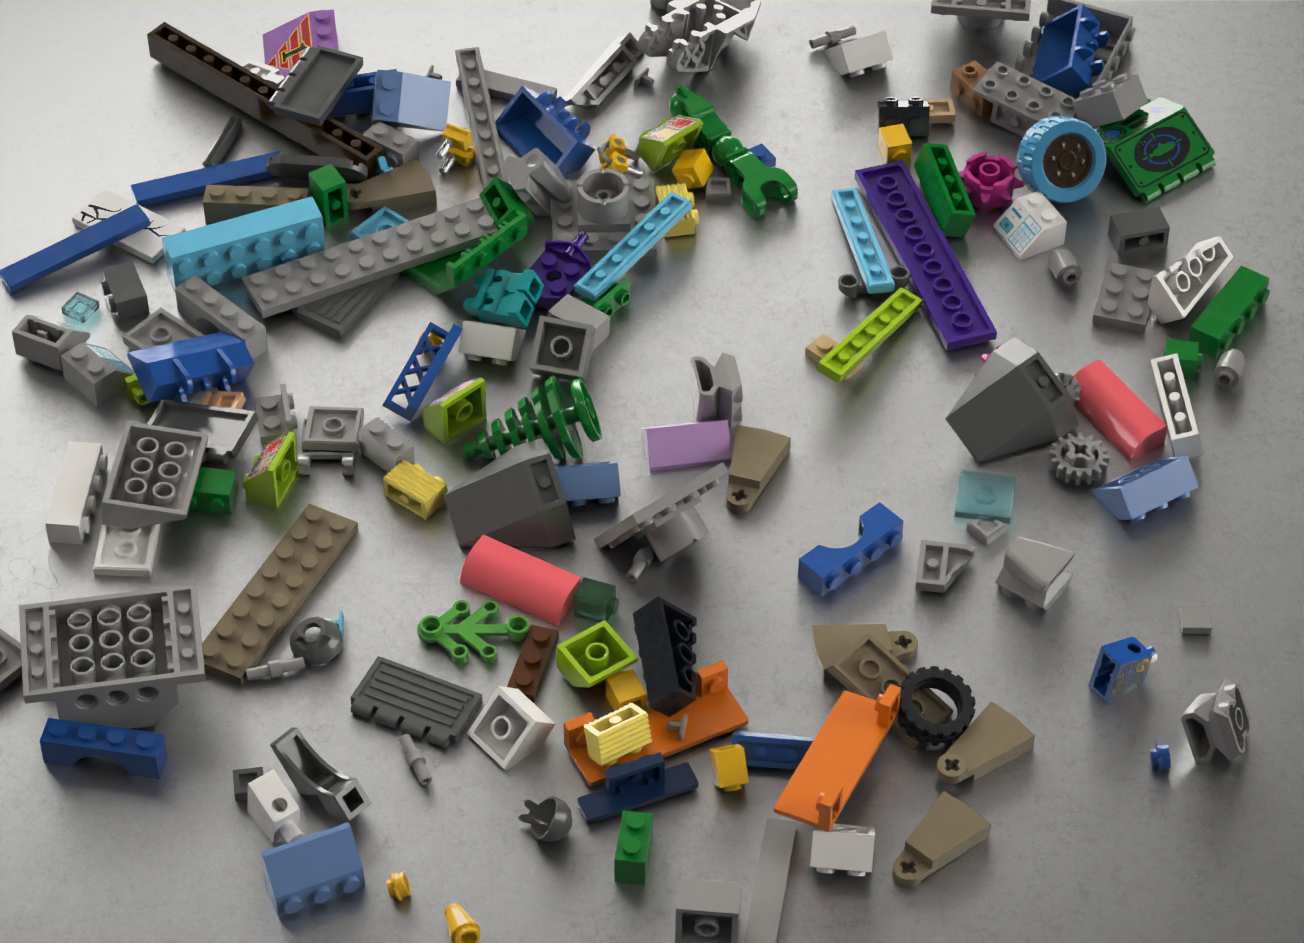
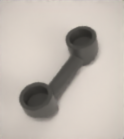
(849, 284)

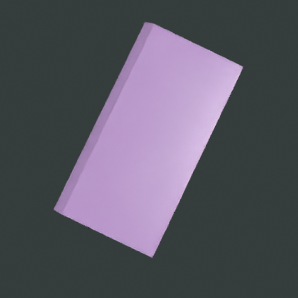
(687, 445)

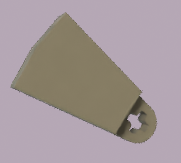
(396, 189)
(753, 463)
(834, 640)
(985, 746)
(938, 839)

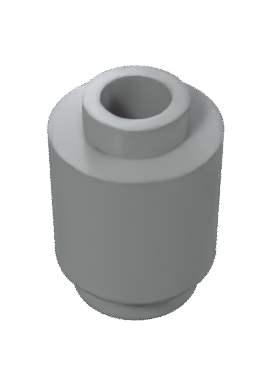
(1064, 266)
(1229, 368)

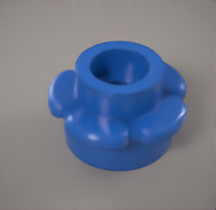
(1160, 757)

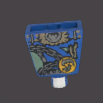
(1121, 668)

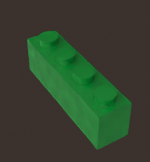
(944, 190)
(1229, 311)

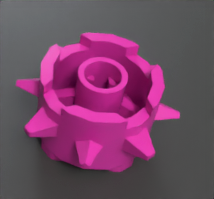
(989, 181)

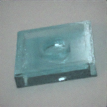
(985, 496)

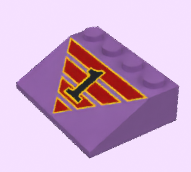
(289, 41)

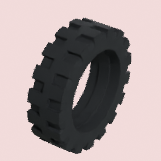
(947, 683)

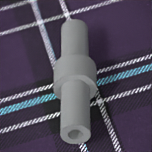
(832, 36)
(641, 561)
(275, 668)
(415, 759)

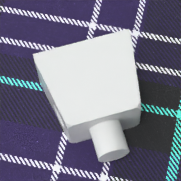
(274, 808)

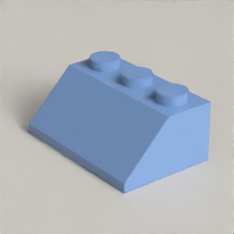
(589, 482)
(1148, 488)
(312, 869)

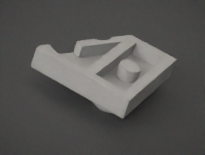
(941, 564)

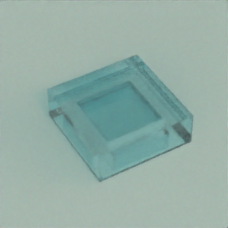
(80, 307)

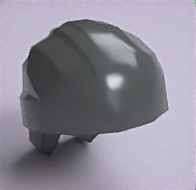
(549, 819)

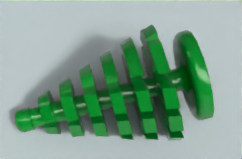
(549, 419)

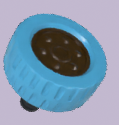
(1061, 158)

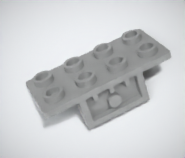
(1021, 99)

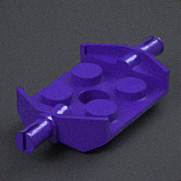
(563, 261)

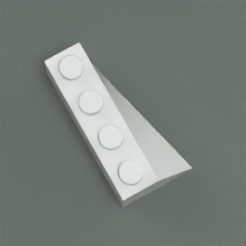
(1184, 282)

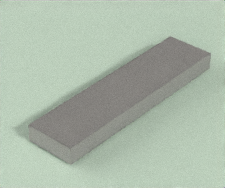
(507, 86)

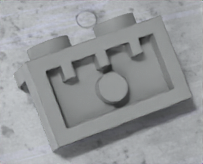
(275, 415)

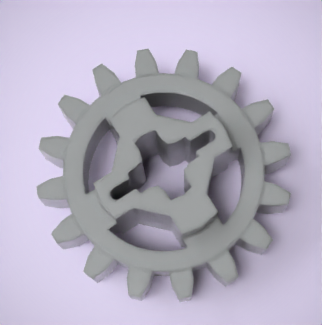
(1079, 458)

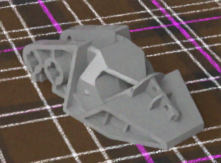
(698, 31)

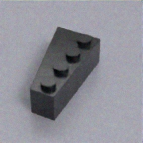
(666, 655)

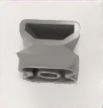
(537, 181)
(717, 390)
(1035, 572)
(1217, 722)

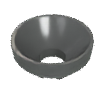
(319, 648)

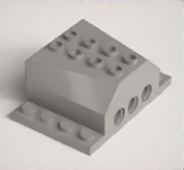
(112, 654)

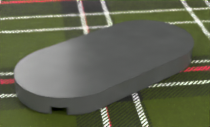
(298, 166)

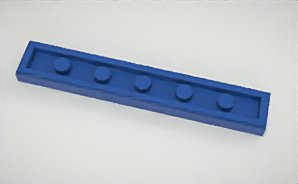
(195, 181)
(74, 248)

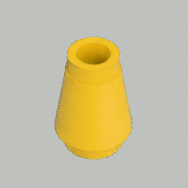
(461, 925)

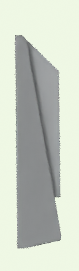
(605, 73)

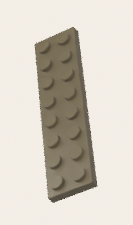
(276, 593)

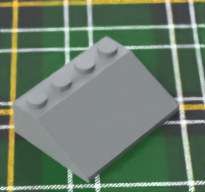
(152, 476)

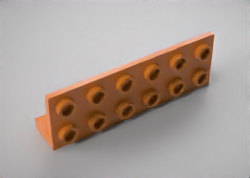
(708, 717)
(838, 758)

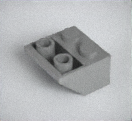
(46, 339)

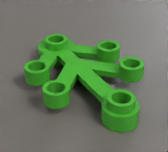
(439, 629)

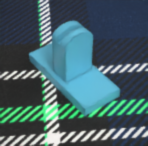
(383, 167)
(340, 623)

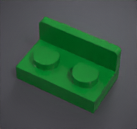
(613, 299)

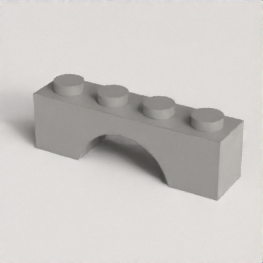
(200, 301)

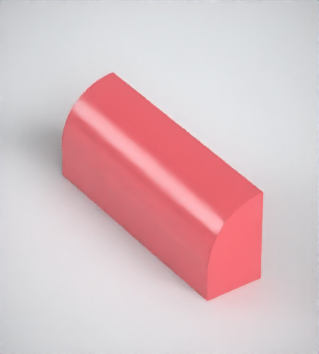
(1118, 412)
(520, 580)

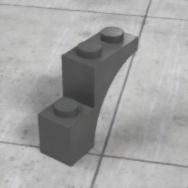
(312, 775)

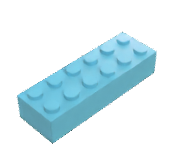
(245, 244)

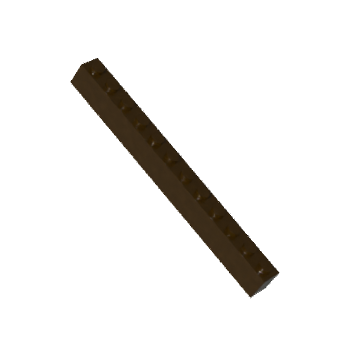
(252, 94)

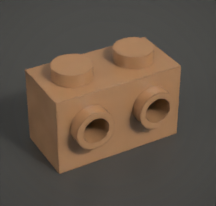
(962, 85)

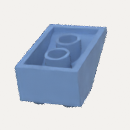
(410, 101)

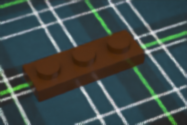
(533, 660)

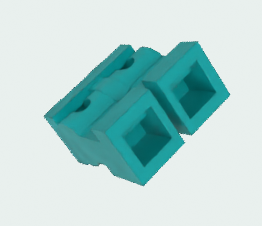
(505, 297)

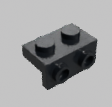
(910, 113)

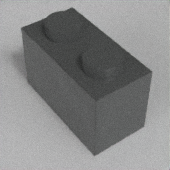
(1138, 231)
(124, 291)

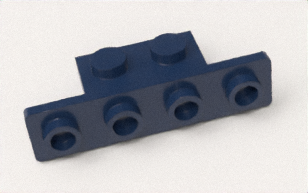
(636, 785)

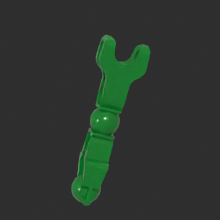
(742, 166)

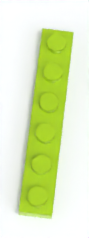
(869, 335)

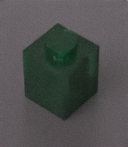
(595, 600)

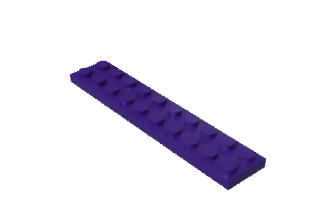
(927, 254)

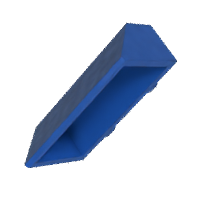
(1069, 50)
(535, 123)
(191, 366)

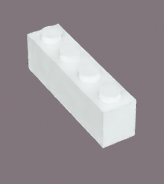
(1176, 406)
(76, 493)

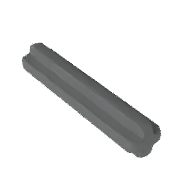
(223, 142)

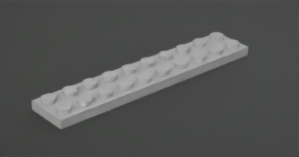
(369, 258)

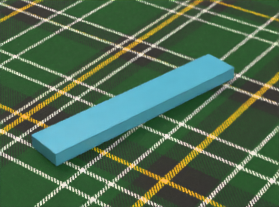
(862, 241)
(633, 246)

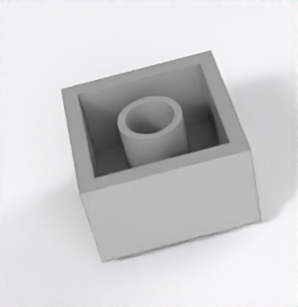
(1110, 100)
(562, 348)
(707, 911)

